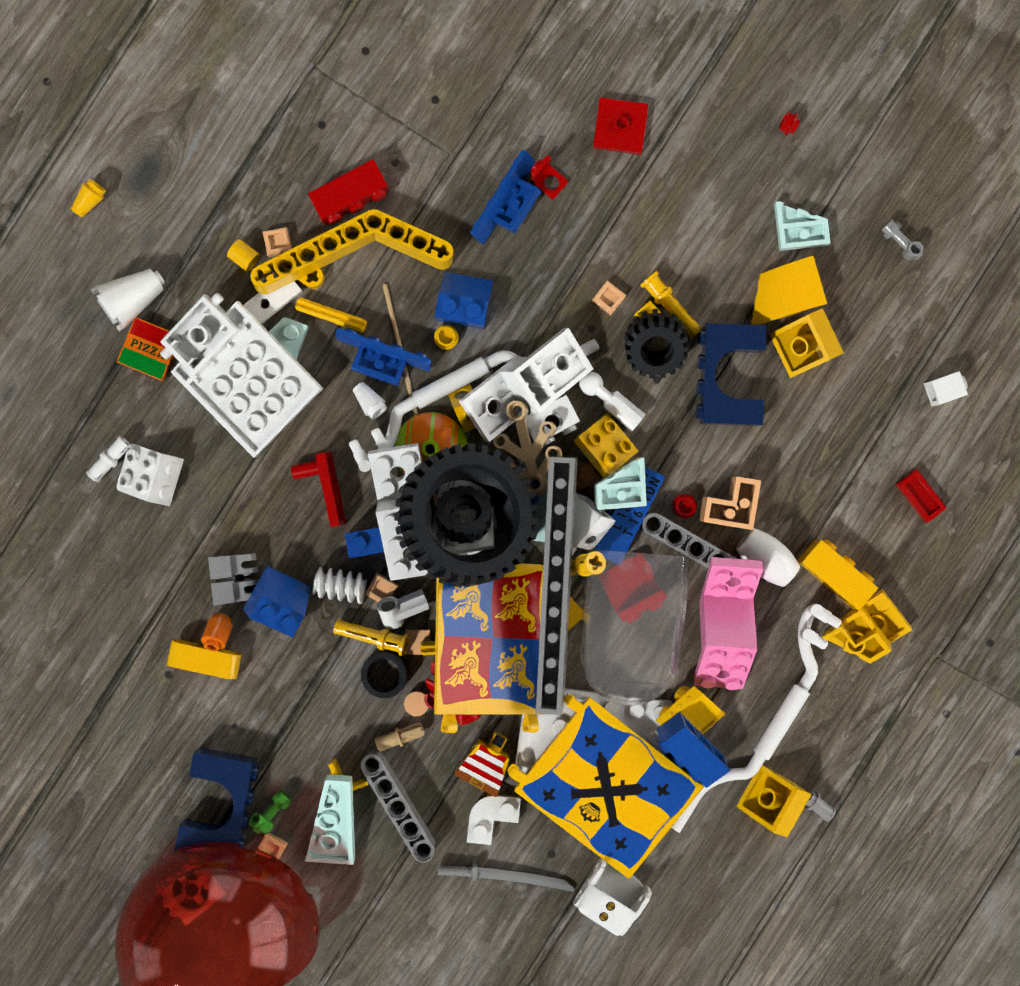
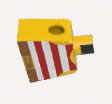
(485, 764)

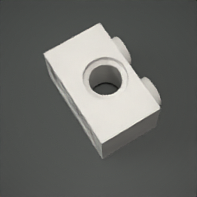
(562, 411)

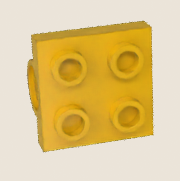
(606, 445)

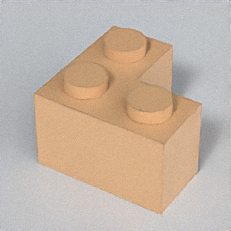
(738, 509)

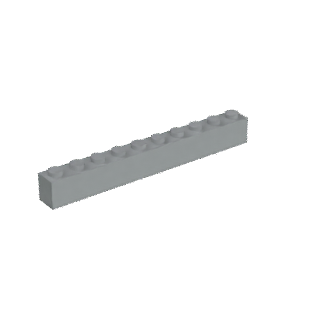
(556, 585)

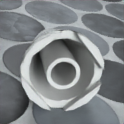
(128, 296)

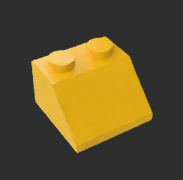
(806, 343)
(773, 801)

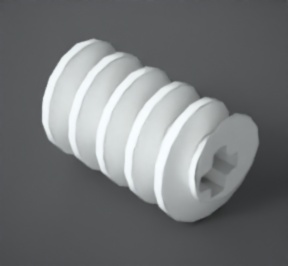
(340, 585)

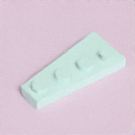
(334, 824)

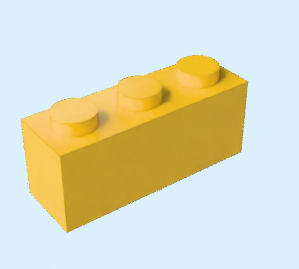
(838, 573)

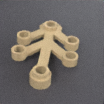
(528, 451)

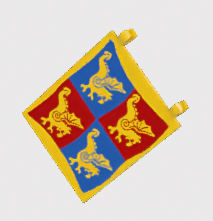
(489, 647)

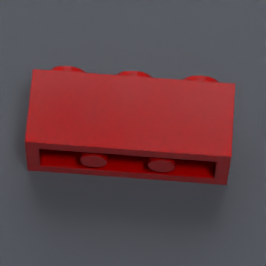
(349, 193)

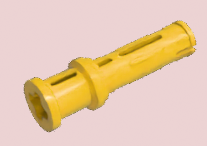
(663, 296)
(585, 564)
(383, 639)

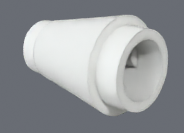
(370, 401)

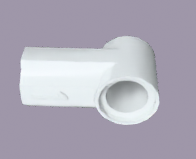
(395, 611)

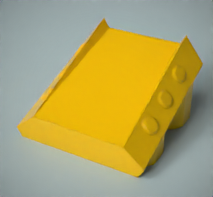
(694, 707)

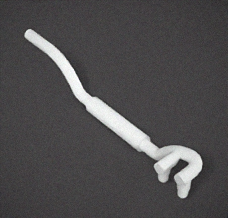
(439, 389)
(787, 710)

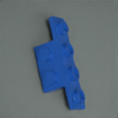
(510, 201)
(381, 360)

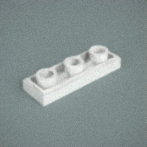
(277, 301)

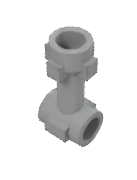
(911, 250)

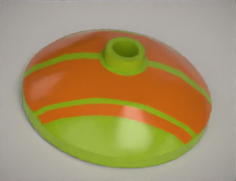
(430, 429)

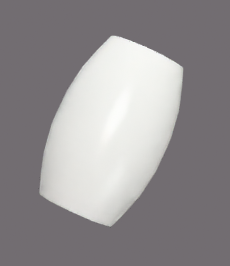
(778, 562)

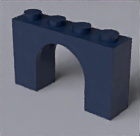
(714, 405)
(237, 776)

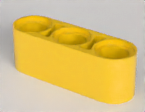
(198, 659)

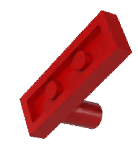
(325, 468)

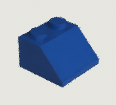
(463, 300)
(278, 601)

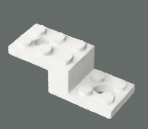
(527, 379)
(387, 492)

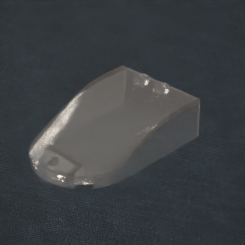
(633, 625)

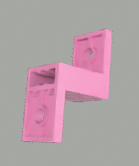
(727, 623)

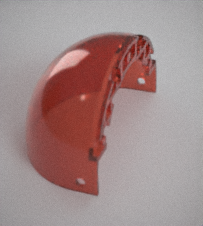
(216, 921)

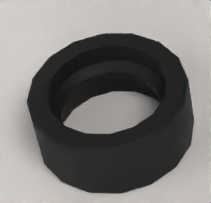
(384, 692)

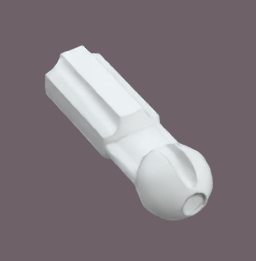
(614, 402)

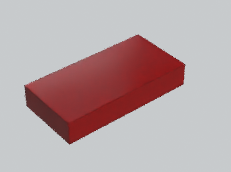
(921, 496)

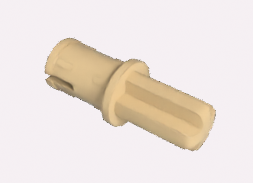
(399, 736)

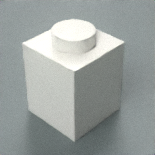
(946, 388)

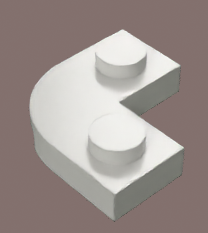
(491, 809)

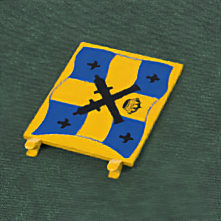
(607, 786)

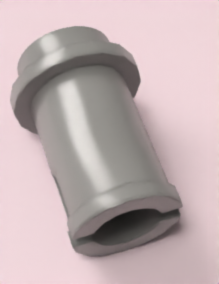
(820, 807)

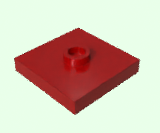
(620, 126)

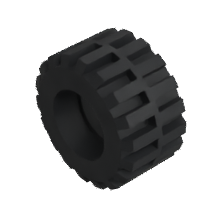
(656, 361)

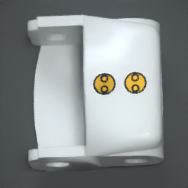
(612, 898)

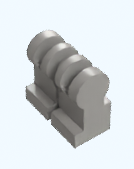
(226, 568)

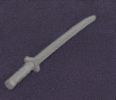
(501, 874)

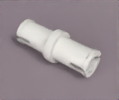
(108, 459)

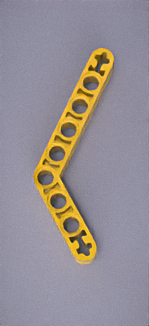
(346, 246)

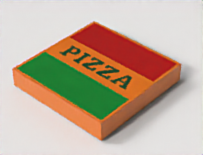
(143, 350)

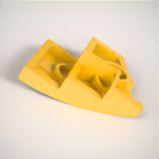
(788, 291)
(871, 629)

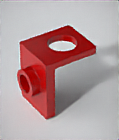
(543, 170)

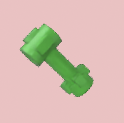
(263, 823)

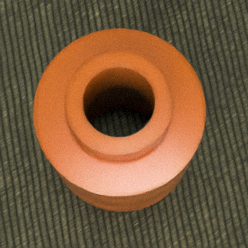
(217, 632)

